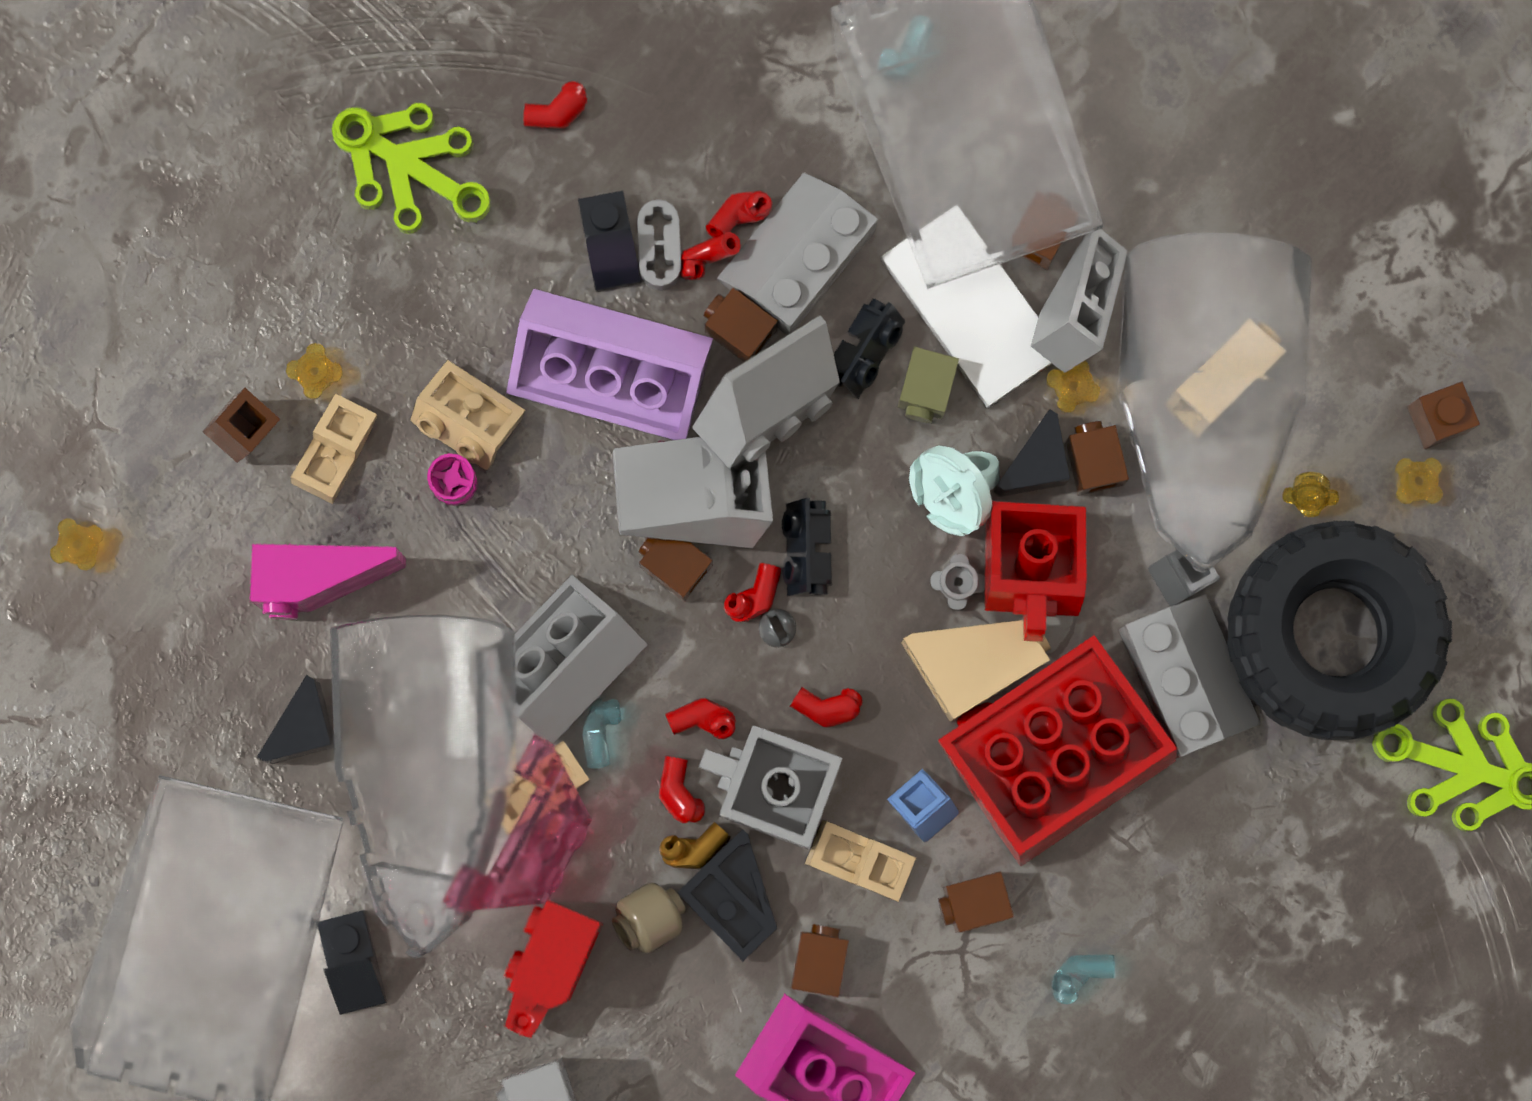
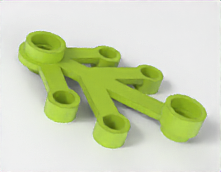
(405, 160)
(1470, 766)

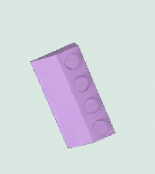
(608, 365)

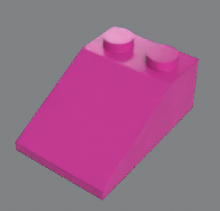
(310, 576)
(814, 1059)

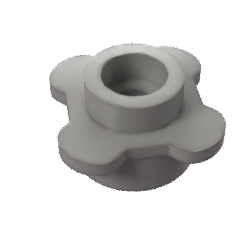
(958, 568)

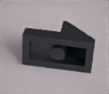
(609, 241)
(351, 962)

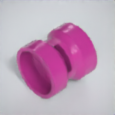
(448, 473)

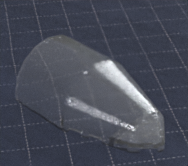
(1213, 380)
(424, 757)

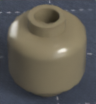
(648, 918)

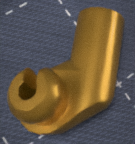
(693, 852)

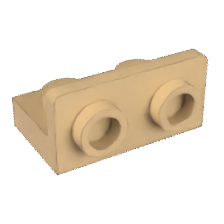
(466, 415)

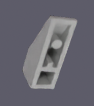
(1081, 304)

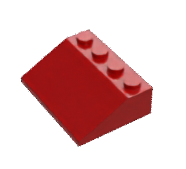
(1058, 750)

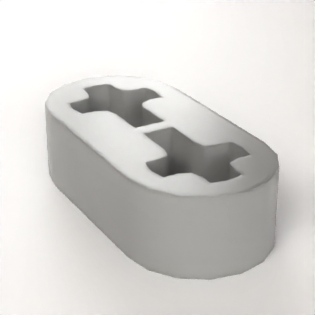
(648, 244)

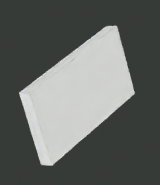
(975, 320)

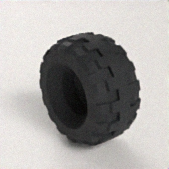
(1405, 608)

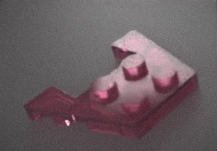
(539, 844)

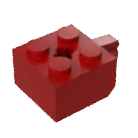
(1035, 562)
(549, 965)

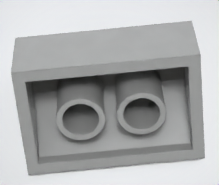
(799, 250)
(770, 395)
(569, 658)
(1189, 675)

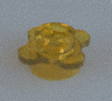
(314, 384)
(1070, 398)
(1408, 490)
(1310, 493)
(85, 555)

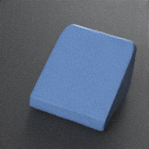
(923, 805)

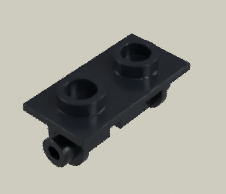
(878, 330)
(803, 568)

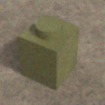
(927, 385)

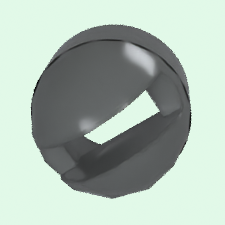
(768, 632)

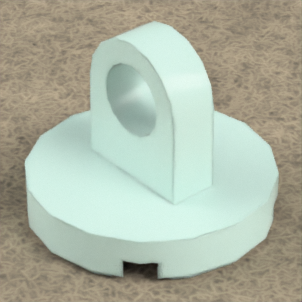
(955, 487)

